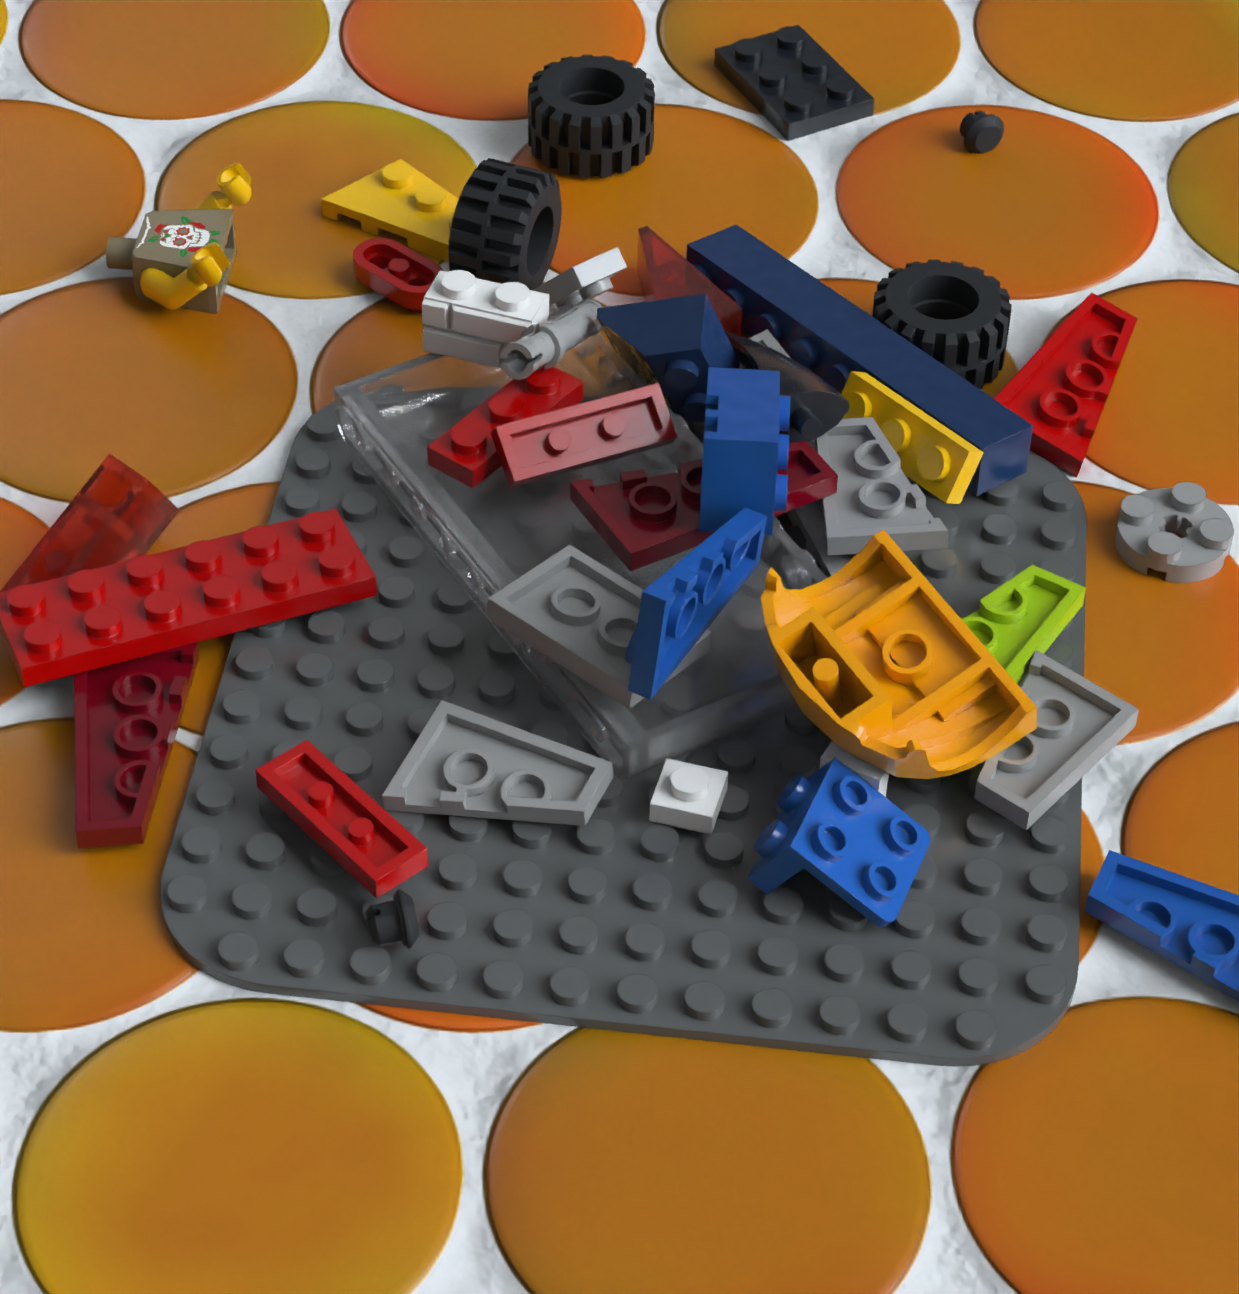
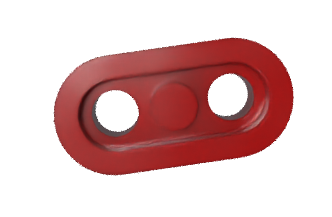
(394, 271)

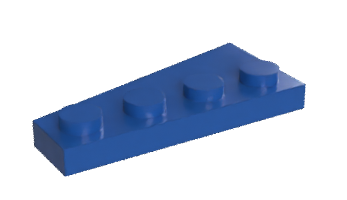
(689, 598)
(1172, 917)

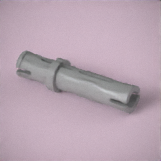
(547, 343)

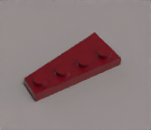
(660, 514)
(124, 740)

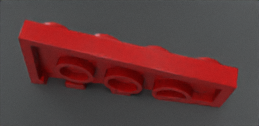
(1070, 381)

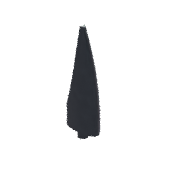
(813, 401)

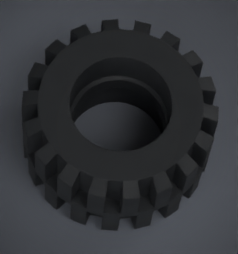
(591, 116)
(506, 224)
(949, 315)

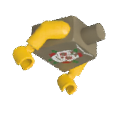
(186, 253)

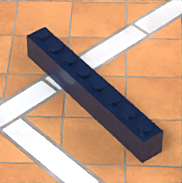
(838, 337)

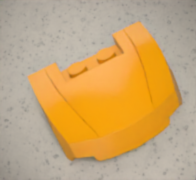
(892, 668)

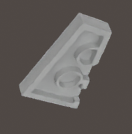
(583, 280)
(872, 493)
(1073, 733)
(495, 771)

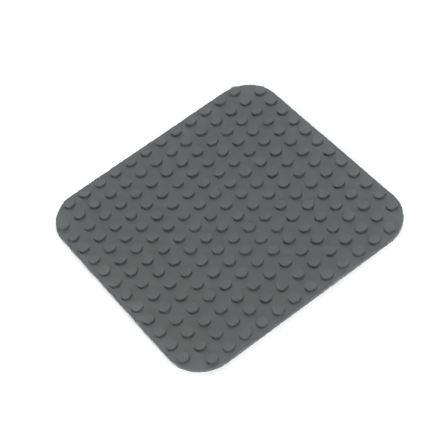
(624, 914)

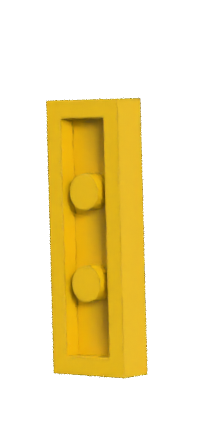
(927, 449)

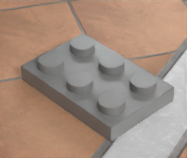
(579, 619)

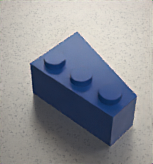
(743, 446)

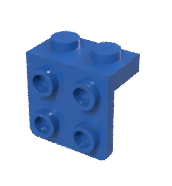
(845, 839)

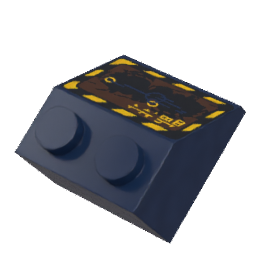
(672, 346)

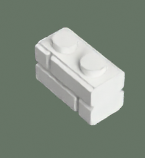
(477, 316)

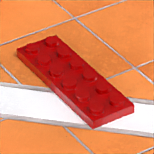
(182, 596)

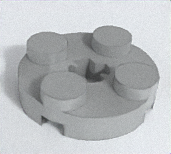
(1146, 536)

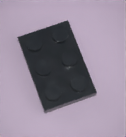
(793, 82)

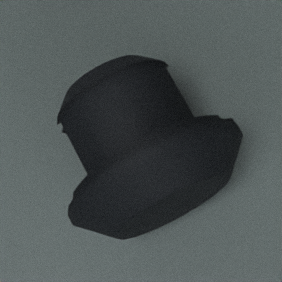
(981, 131)
(393, 920)

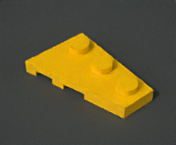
(399, 202)

